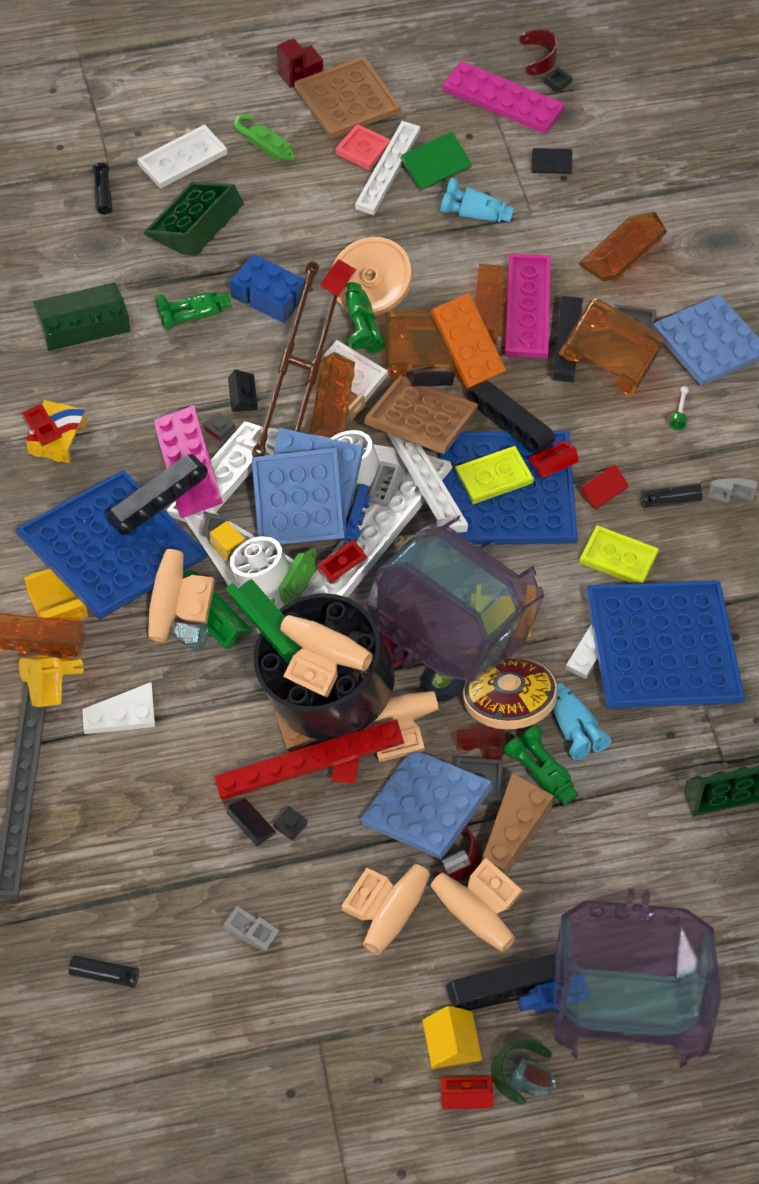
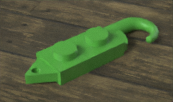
(265, 139)
(297, 577)

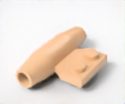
(178, 596)
(320, 653)
(406, 709)
(385, 904)
(478, 905)

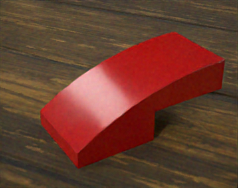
(338, 277)
(41, 425)

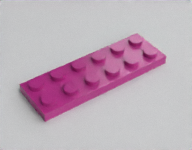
(503, 97)
(528, 306)
(182, 435)

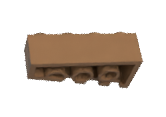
(517, 822)

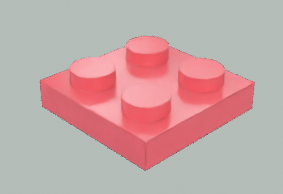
(362, 147)

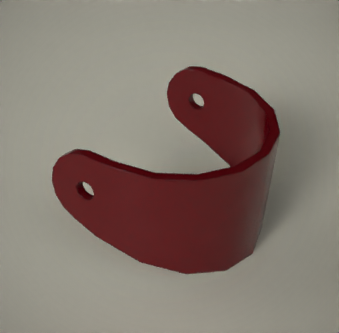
(543, 38)
(474, 856)

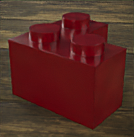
(297, 62)

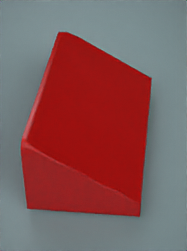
(554, 459)
(604, 487)
(341, 561)
(466, 1092)

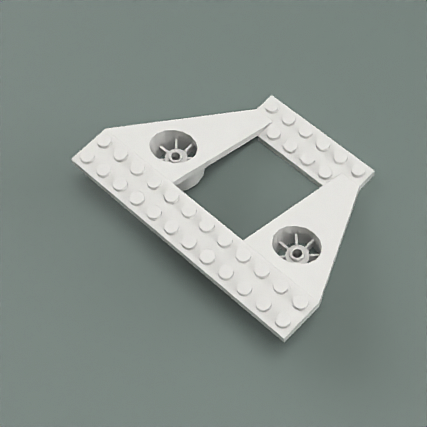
(263, 556)

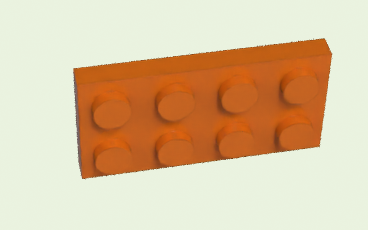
(468, 340)

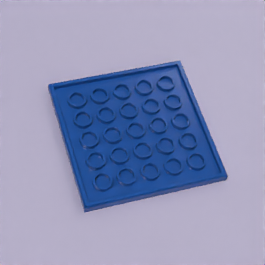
(526, 515)
(97, 560)
(664, 644)

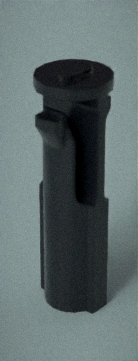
(102, 188)
(671, 495)
(103, 971)

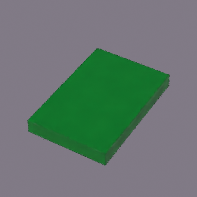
(436, 161)

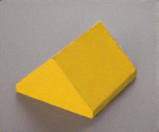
(451, 1037)

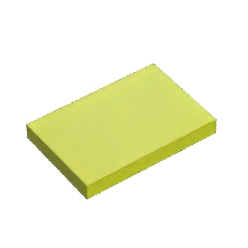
(494, 474)
(619, 555)

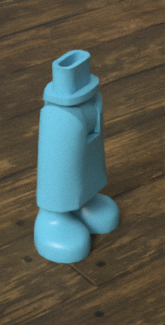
(474, 204)
(577, 722)

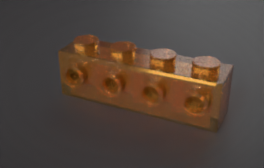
(490, 296)
(332, 395)
(41, 635)

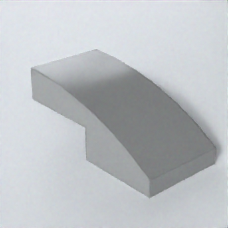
(725, 488)
(456, 862)
(249, 929)

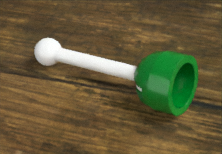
(679, 416)

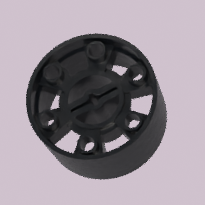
(350, 704)

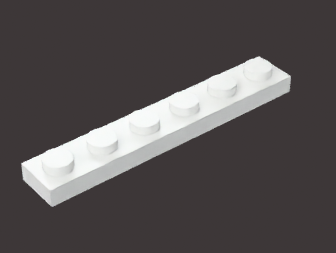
(387, 168)

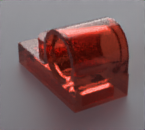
(482, 738)

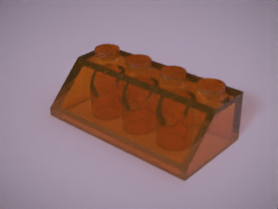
(624, 247)

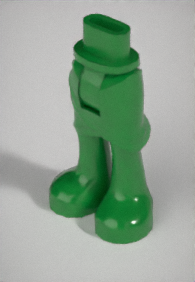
(199, 307)
(361, 312)
(552, 775)

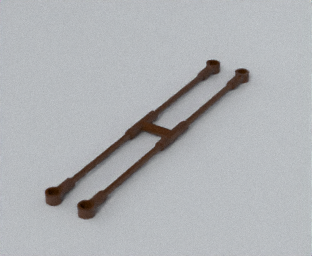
(287, 359)

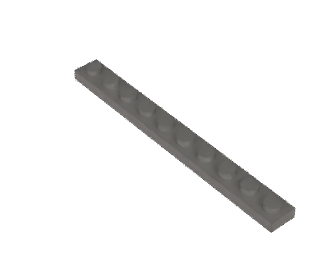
(20, 797)

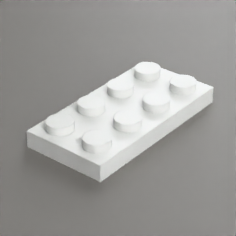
(182, 156)

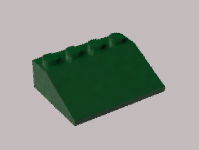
(195, 216)
(82, 316)
(722, 790)

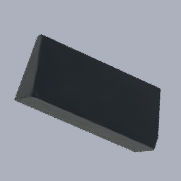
(551, 161)
(431, 378)
(242, 391)
(250, 821)

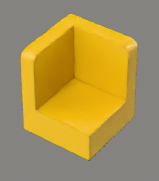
(225, 540)

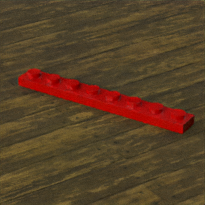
(309, 759)

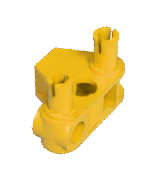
(45, 677)

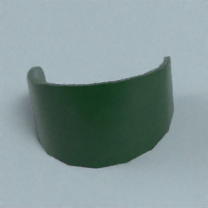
(497, 1068)

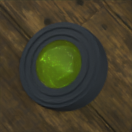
(444, 688)

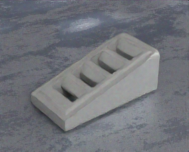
(381, 476)

